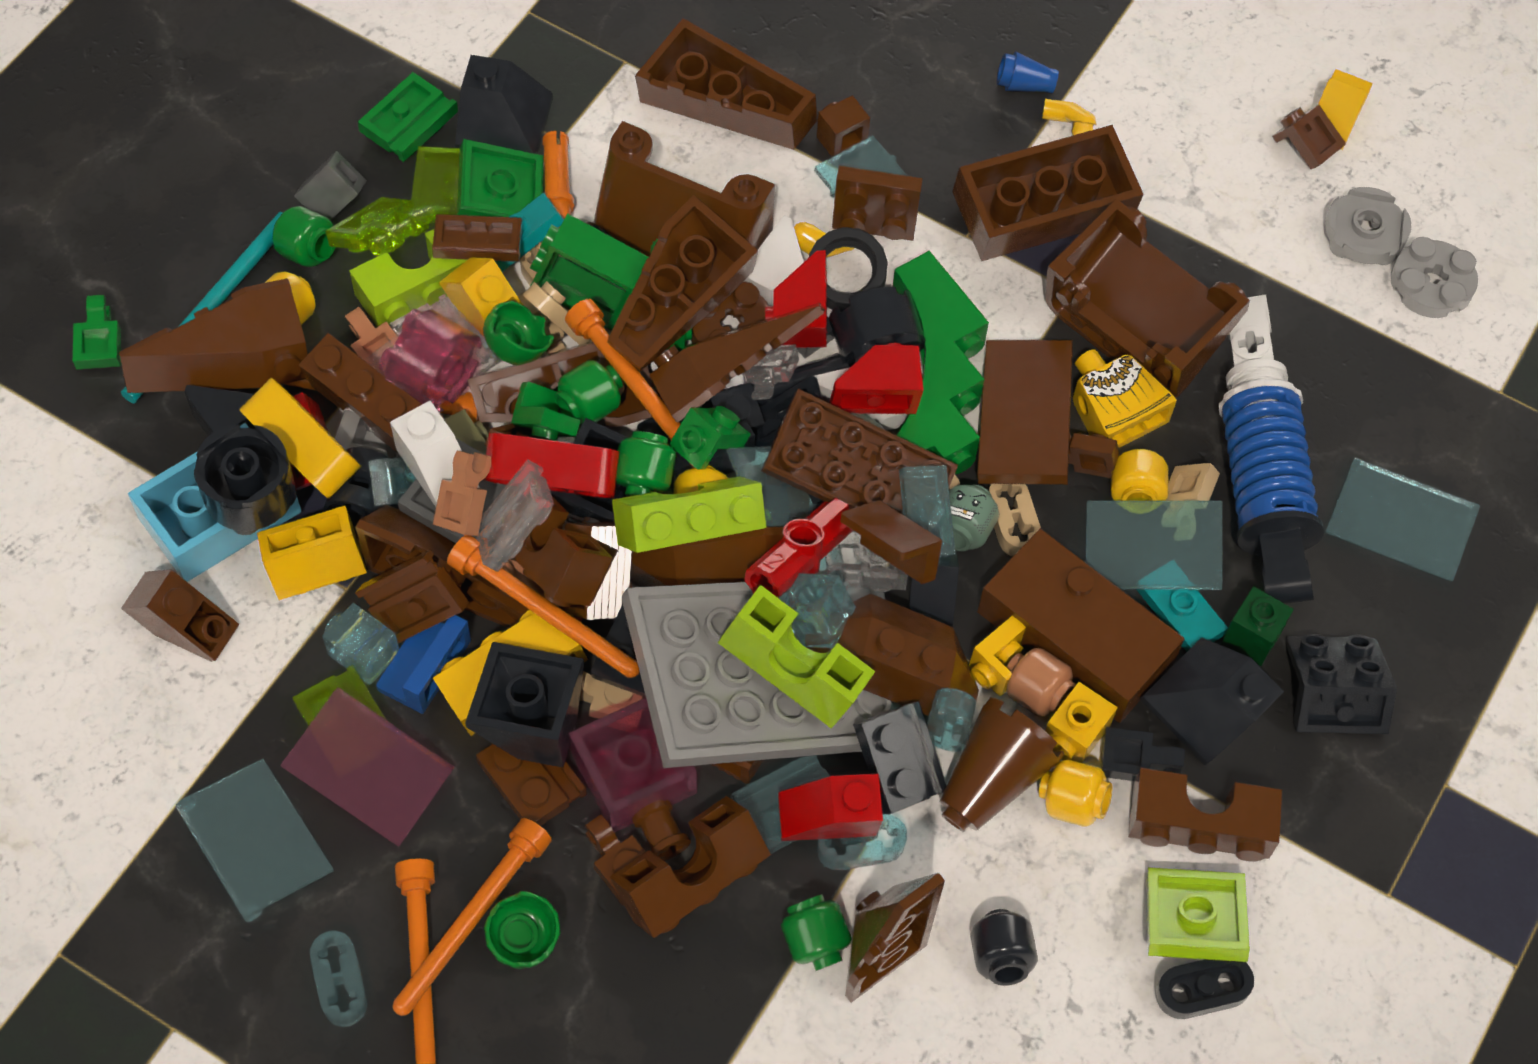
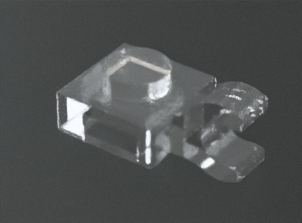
(773, 368)

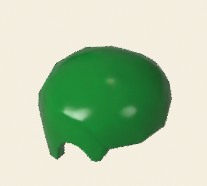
(516, 333)
(522, 930)

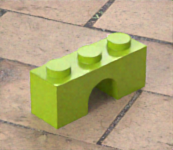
(393, 291)
(675, 519)
(817, 681)

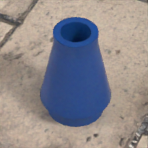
(1025, 74)

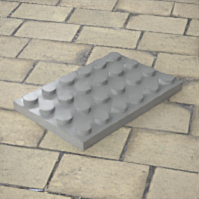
(709, 701)

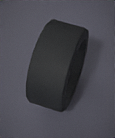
(862, 241)

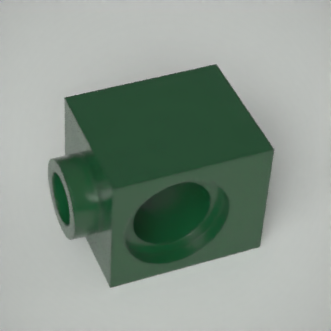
(1257, 625)

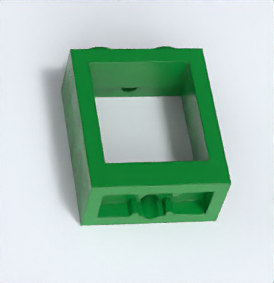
(595, 253)

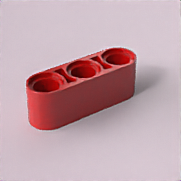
(565, 465)

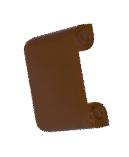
(641, 196)
(1140, 301)

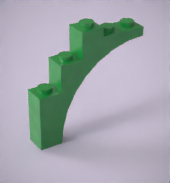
(950, 381)

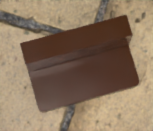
(896, 539)

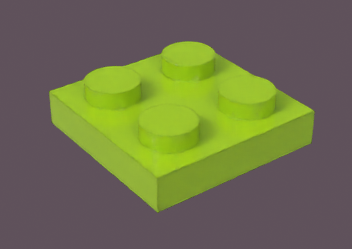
(1197, 914)

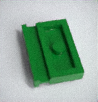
(407, 116)

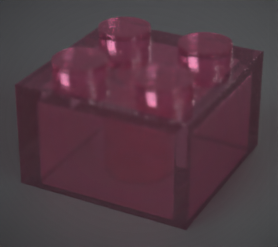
(625, 765)

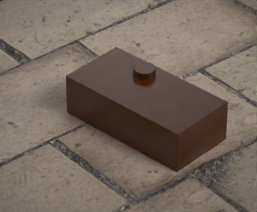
(1044, 191)
(1082, 620)

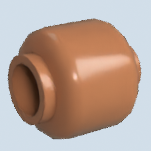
(1039, 681)

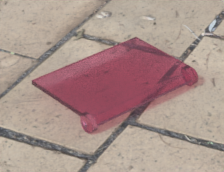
(367, 766)

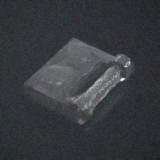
(868, 572)

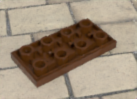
(1026, 412)
(842, 455)

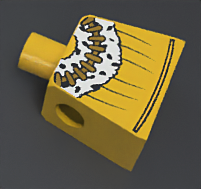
(1120, 398)

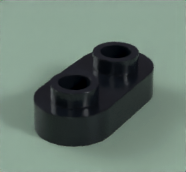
(1202, 988)

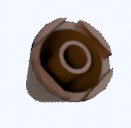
(996, 766)

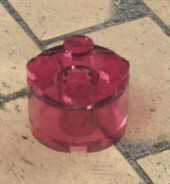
(431, 358)

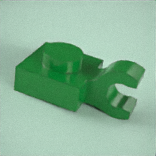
(97, 340)

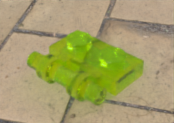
(381, 226)

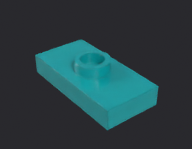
(536, 221)
(1186, 614)

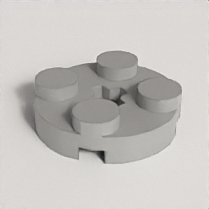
(1361, 245)
(1440, 258)

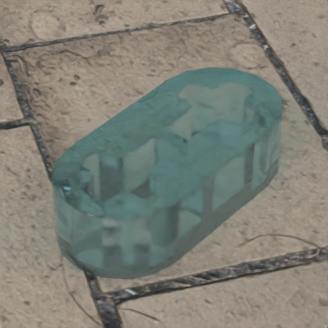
(951, 719)
(865, 852)
(327, 980)

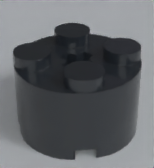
(875, 319)
(244, 478)

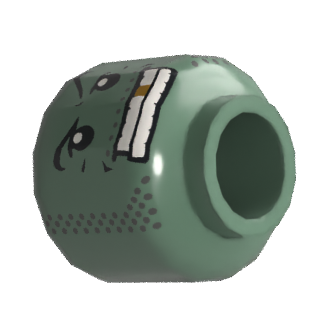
(972, 516)

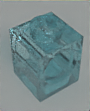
(822, 609)
(360, 641)

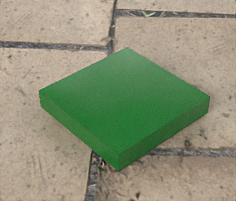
(497, 179)

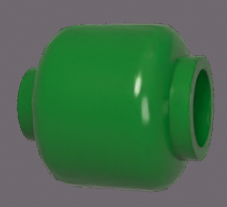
(302, 236)
(589, 391)
(645, 463)
(816, 932)

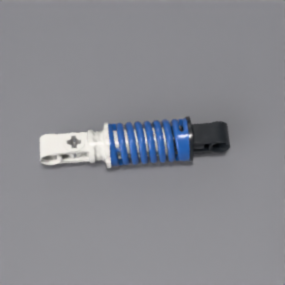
(1269, 459)

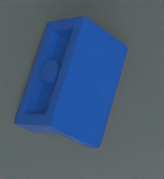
(420, 659)

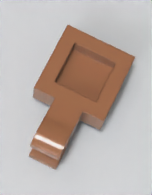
(368, 336)
(460, 499)

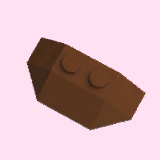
(703, 561)
(906, 651)

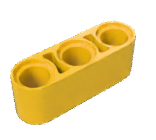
(304, 438)

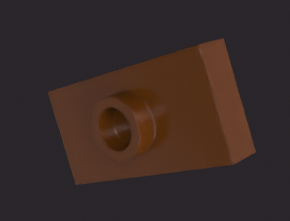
(477, 237)

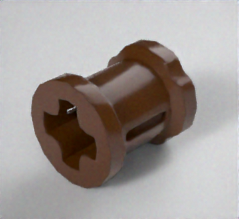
(661, 829)

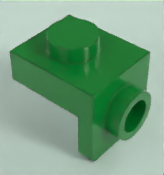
(539, 412)
(705, 432)

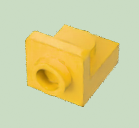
(995, 653)

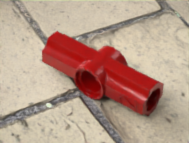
(800, 549)

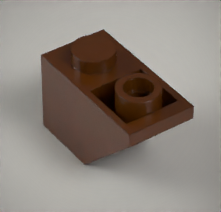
(180, 614)

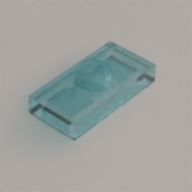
(389, 480)
(928, 502)

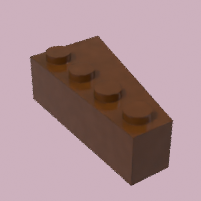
(725, 88)

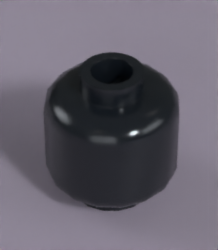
(1004, 947)

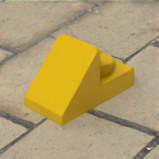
(1344, 100)

